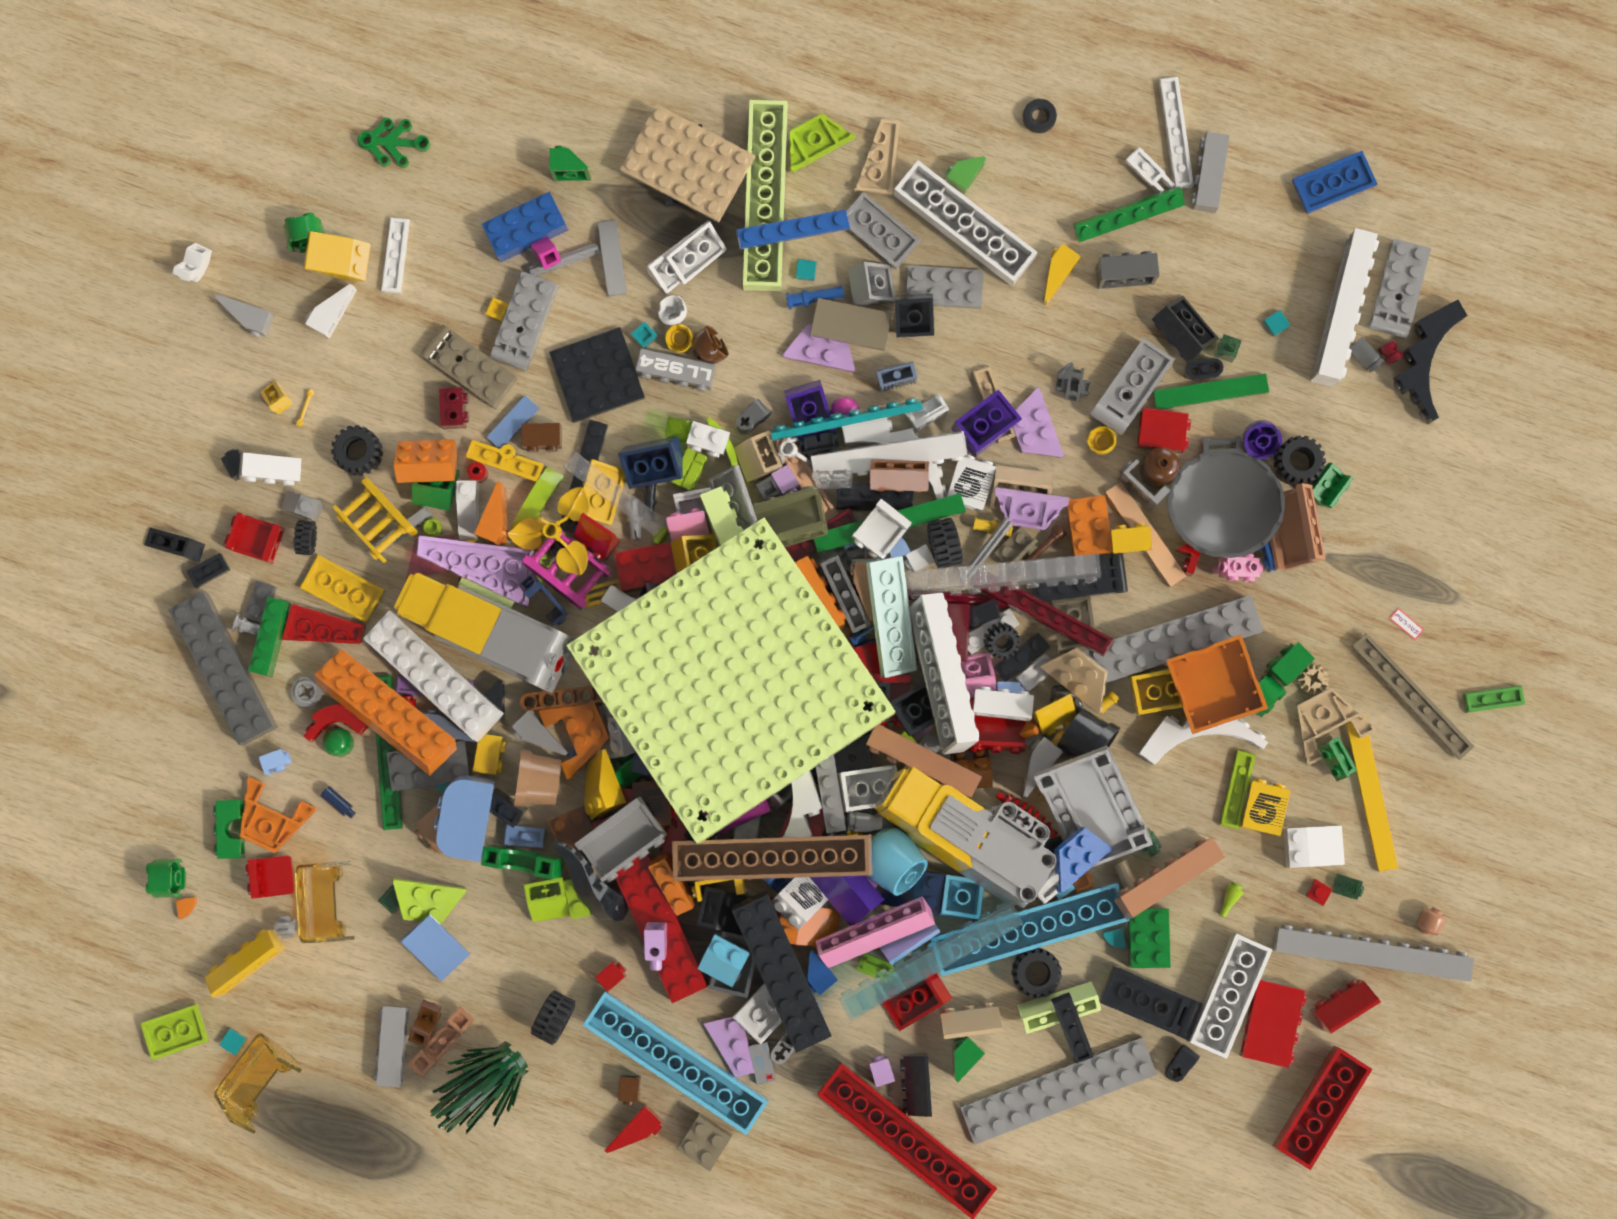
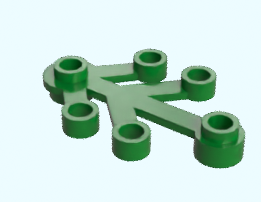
(391, 142)

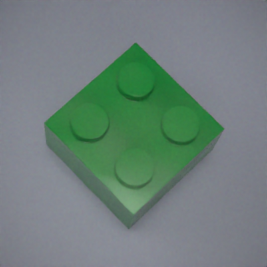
(1290, 664)

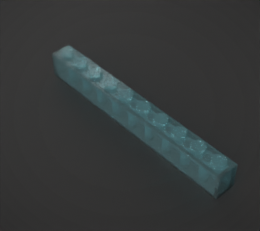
(931, 961)

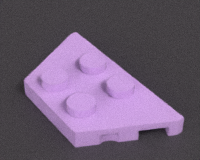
(820, 351)
(1035, 430)
(1030, 508)

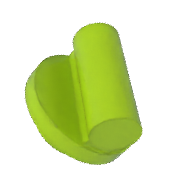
(662, 537)

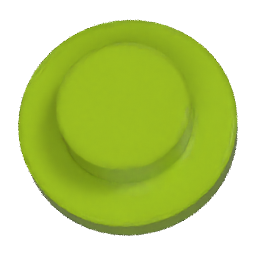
(432, 527)

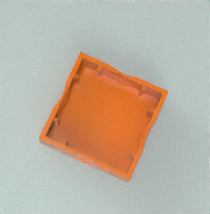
(1216, 684)

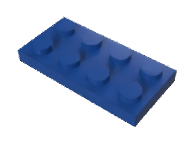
(1334, 182)

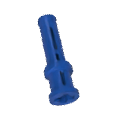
(805, 298)

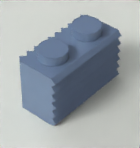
(896, 376)

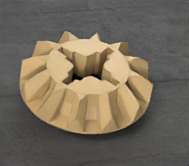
(1304, 681)

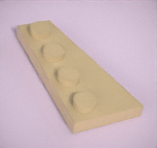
(879, 168)

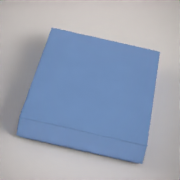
(435, 947)

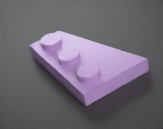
(732, 1043)

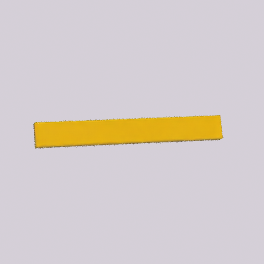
(1372, 800)

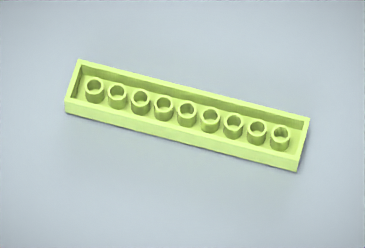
(765, 191)

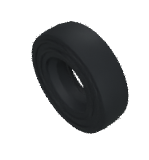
(1042, 104)

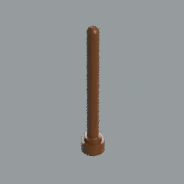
(1056, 534)

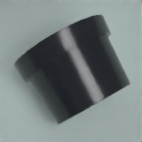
(1087, 734)

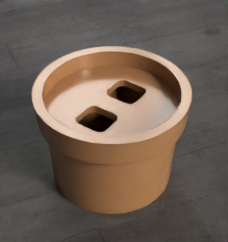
(537, 780)

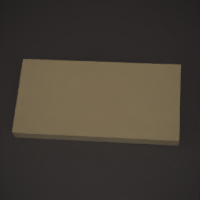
(851, 324)

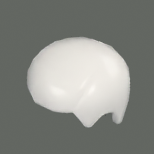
(672, 310)

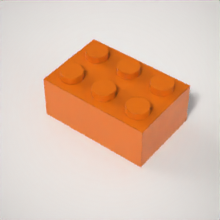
(425, 460)
(1089, 526)

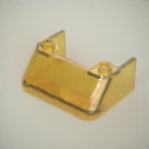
(318, 902)
(249, 1077)

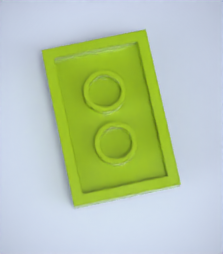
(174, 1032)

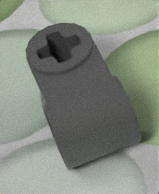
(754, 414)

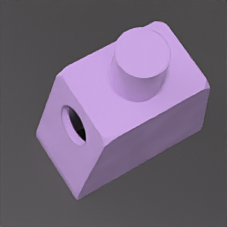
(655, 936)

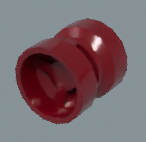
(1390, 353)

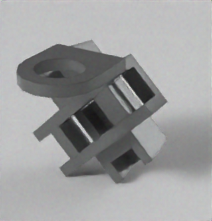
(1069, 385)

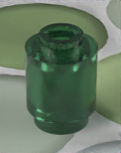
(1153, 849)

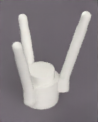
(790, 450)

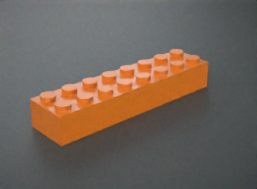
(385, 712)

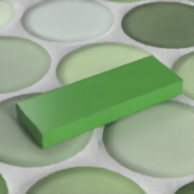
(1494, 699)

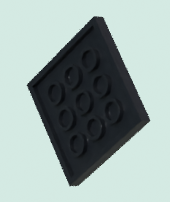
(597, 375)

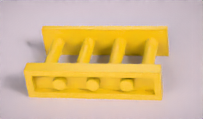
(382, 502)

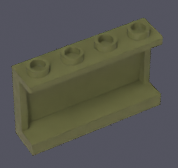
(794, 516)

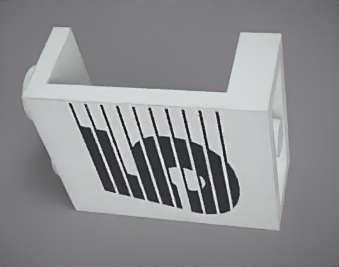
(972, 481)
(799, 901)

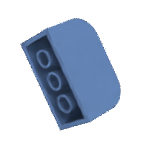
(464, 817)

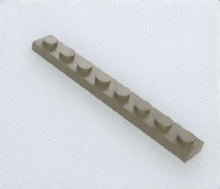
(1412, 696)

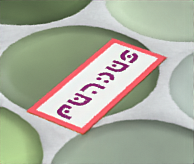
(1406, 624)

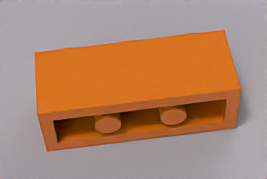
(676, 892)

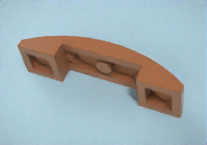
(441, 1042)

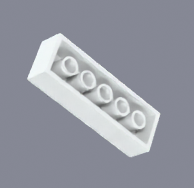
(1229, 995)

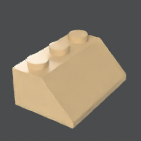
(1020, 480)
(970, 1020)

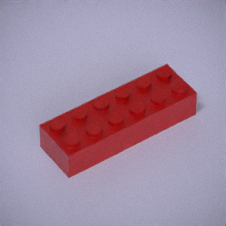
(1322, 1107)

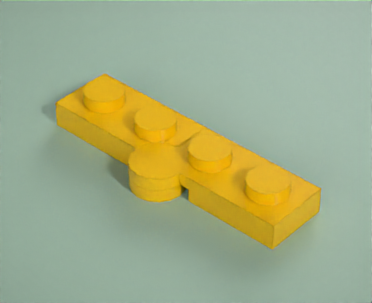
(505, 460)

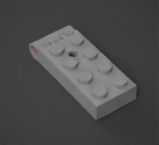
(1400, 278)
(526, 311)
(1135, 379)

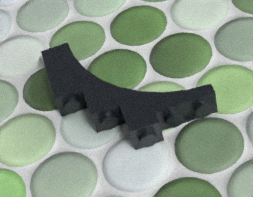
(1420, 355)

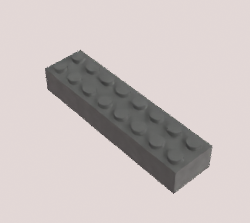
(223, 668)

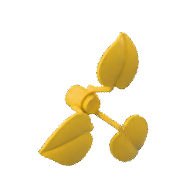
(528, 532)

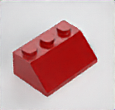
(1344, 1005)

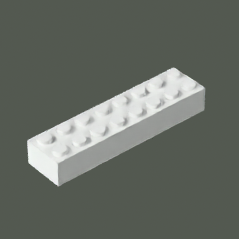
(965, 223)
(1344, 308)
(943, 673)
(433, 676)

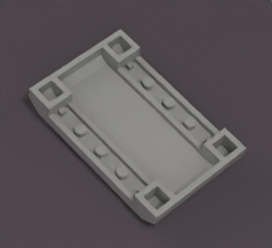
(1095, 796)

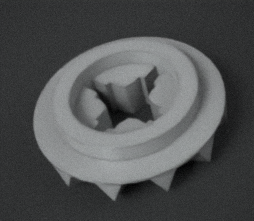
(298, 690)

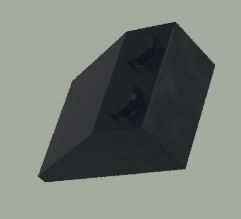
(914, 710)

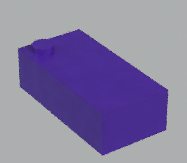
(850, 895)

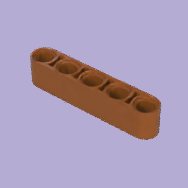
(558, 698)

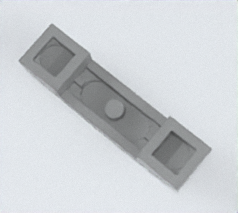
(612, 258)

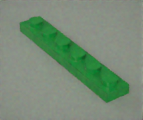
(1129, 214)

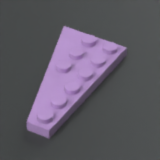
(483, 564)

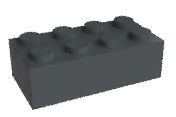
(408, 776)

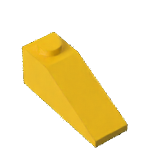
(1060, 267)

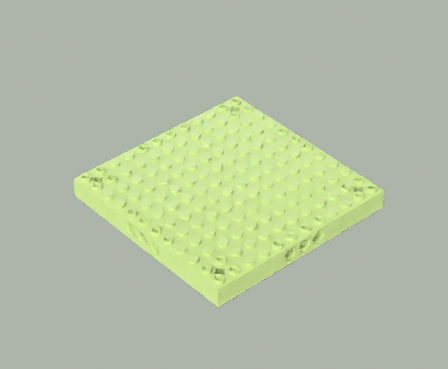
(730, 680)

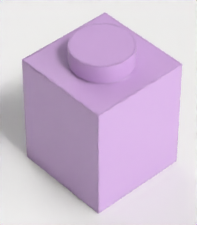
(785, 480)
(881, 1070)

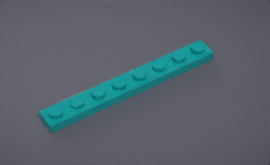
(854, 416)

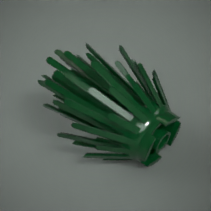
(486, 1078)

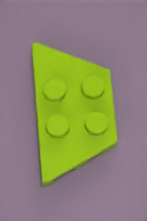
(815, 140)
(421, 898)

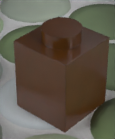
(629, 1089)

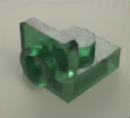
(1347, 887)

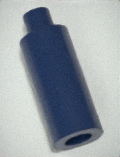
(338, 802)

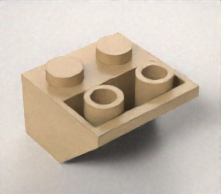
(758, 457)

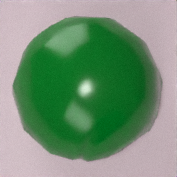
(337, 742)

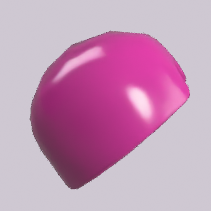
(843, 405)

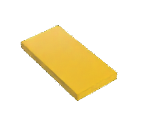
(342, 589)

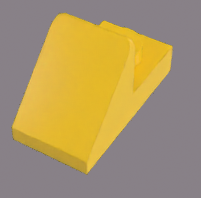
(276, 398)

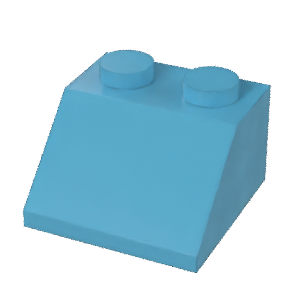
(723, 960)

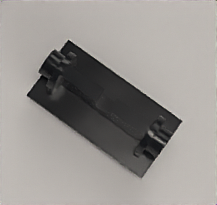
(811, 444)

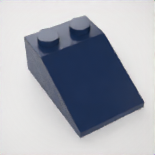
(928, 886)

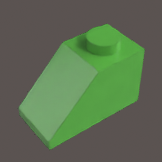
(964, 173)

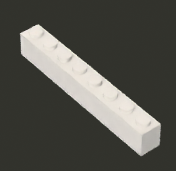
(859, 459)

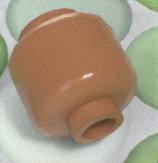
(1431, 921)

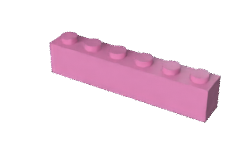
(875, 932)

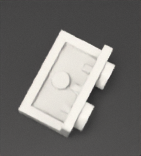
(708, 439)

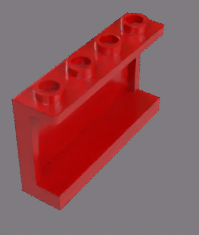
(998, 734)
(1273, 1024)

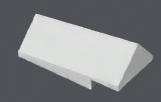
(686, 258)

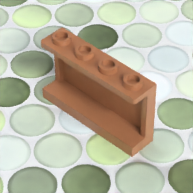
(1299, 535)

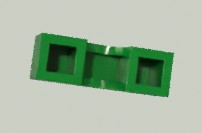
(225, 813)

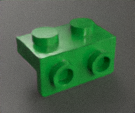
(1330, 486)
(1337, 759)

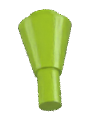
(1232, 895)

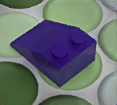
(807, 403)
(986, 423)

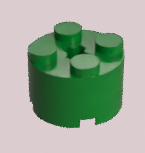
(298, 229)
(1271, 691)
(165, 878)

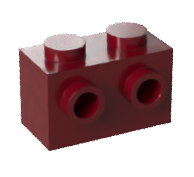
(453, 408)

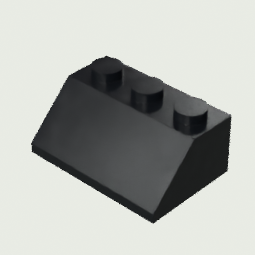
(1184, 328)
(916, 1084)

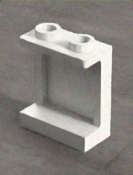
(881, 530)

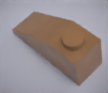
(860, 579)

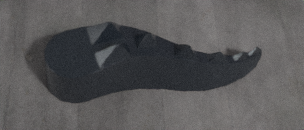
(596, 895)

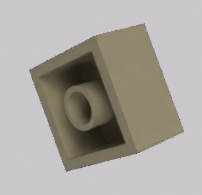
(704, 1142)

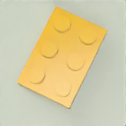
(600, 508)

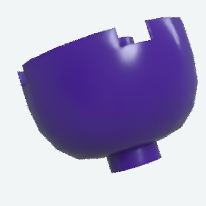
(1262, 439)

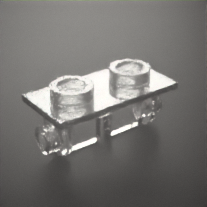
(832, 479)

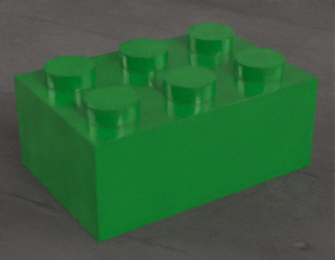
(1149, 939)

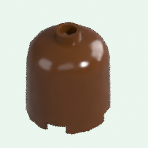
(1154, 473)

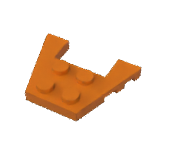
(586, 731)
(266, 826)

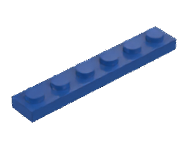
(792, 229)

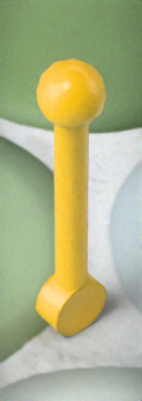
(310, 392)

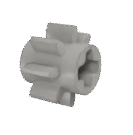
(286, 927)

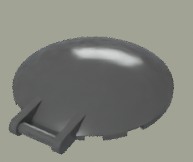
(1226, 501)

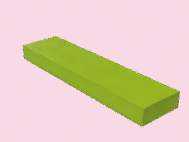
(1237, 789)

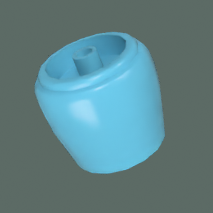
(896, 861)

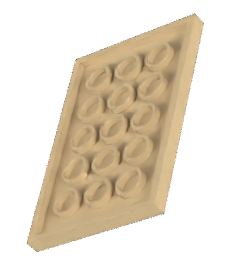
(687, 163)

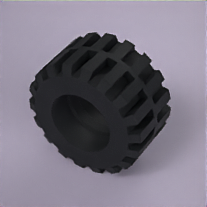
(343, 443)
(1310, 449)
(945, 543)
(1051, 981)
(553, 1017)

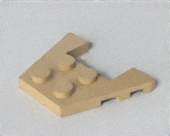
(1325, 714)

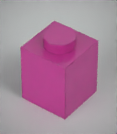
(546, 252)

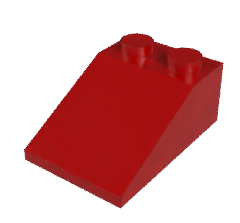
(596, 537)
(917, 1002)

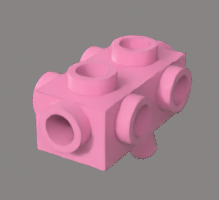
(1239, 568)

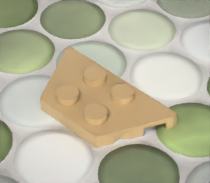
(1080, 676)

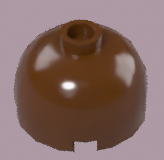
(709, 347)

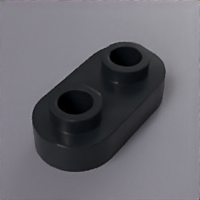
(1203, 369)

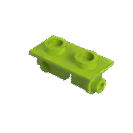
(871, 965)

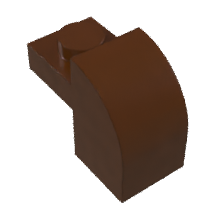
(425, 1024)

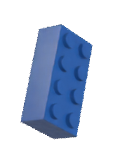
(524, 225)

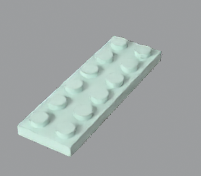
(891, 616)

